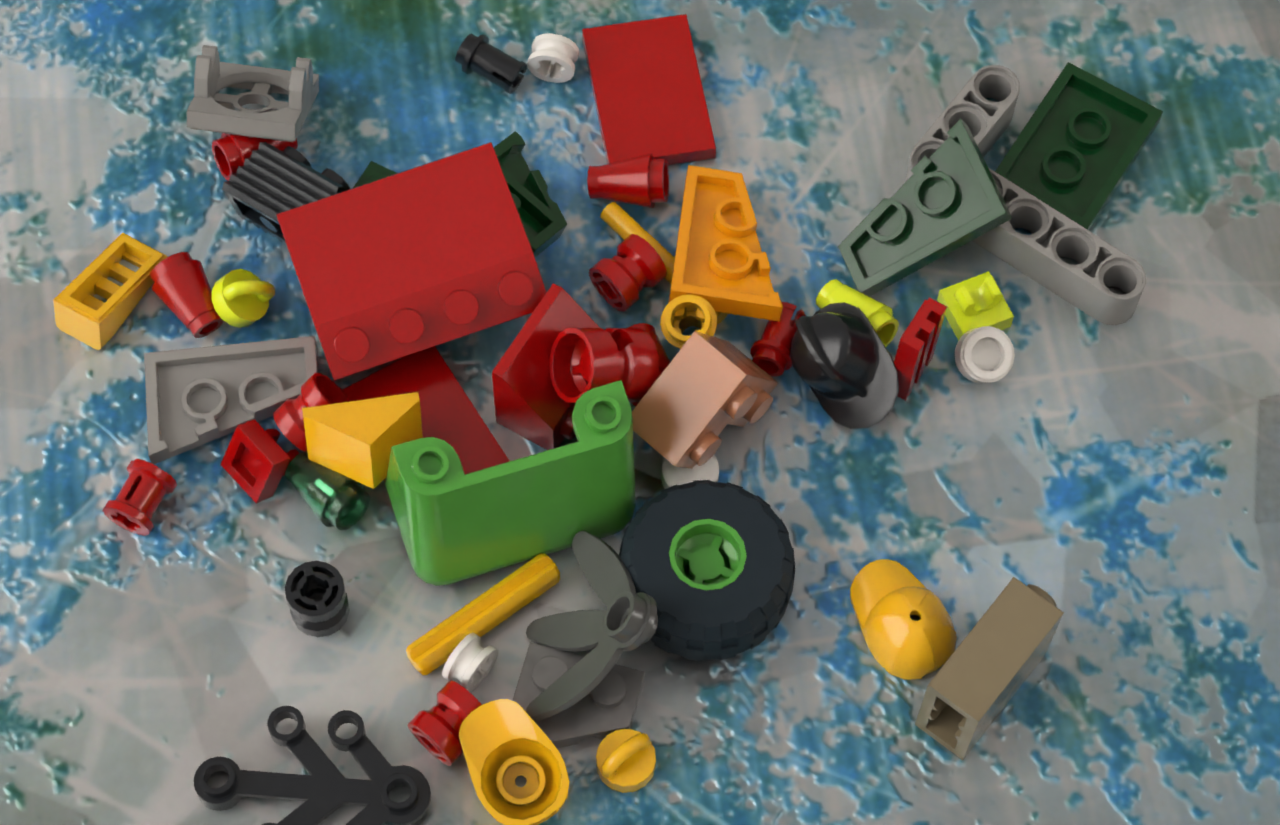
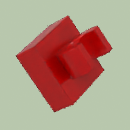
(256, 460)

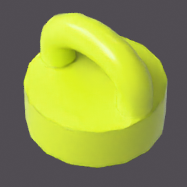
(241, 298)

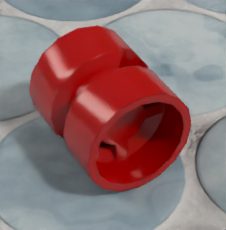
(598, 357)

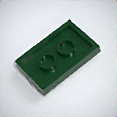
(1079, 144)

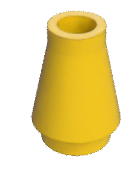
(684, 313)

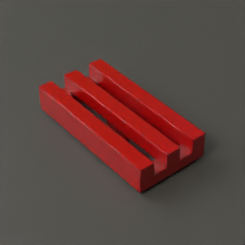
(918, 345)

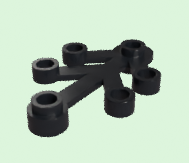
(325, 786)

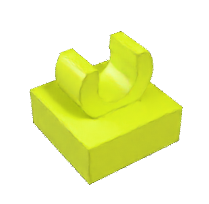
(975, 304)

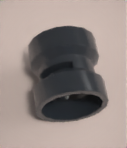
(321, 611)

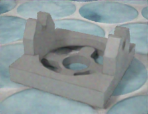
(225, 113)

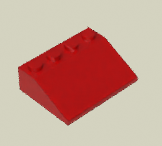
(412, 260)

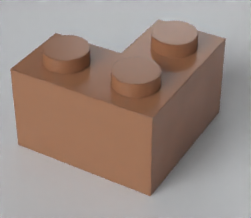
(698, 396)

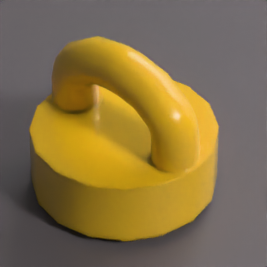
(626, 760)

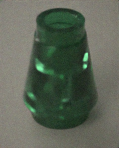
(329, 494)

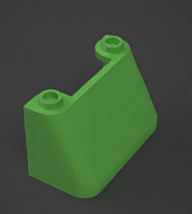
(518, 509)

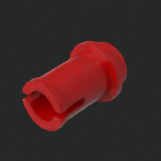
(774, 347)

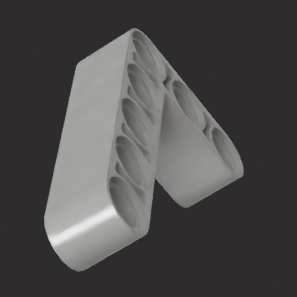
(1051, 231)

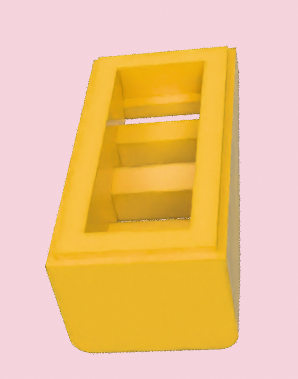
(97, 321)

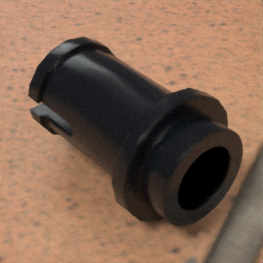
(489, 62)

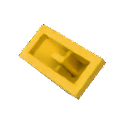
(359, 434)

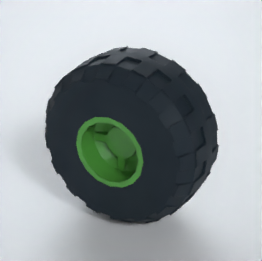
(712, 565)

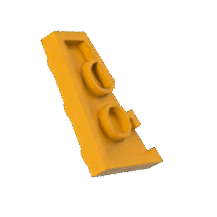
(720, 247)

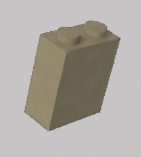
(989, 667)

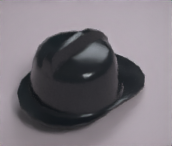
(845, 365)

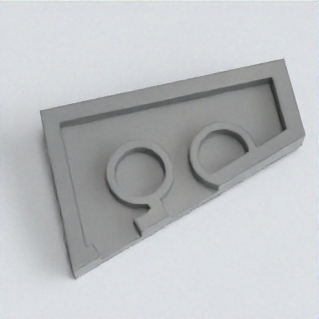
(213, 389)

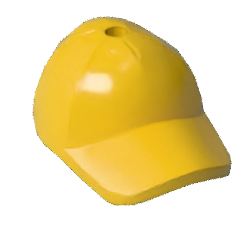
(883, 601)
(505, 744)

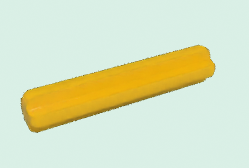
(484, 612)

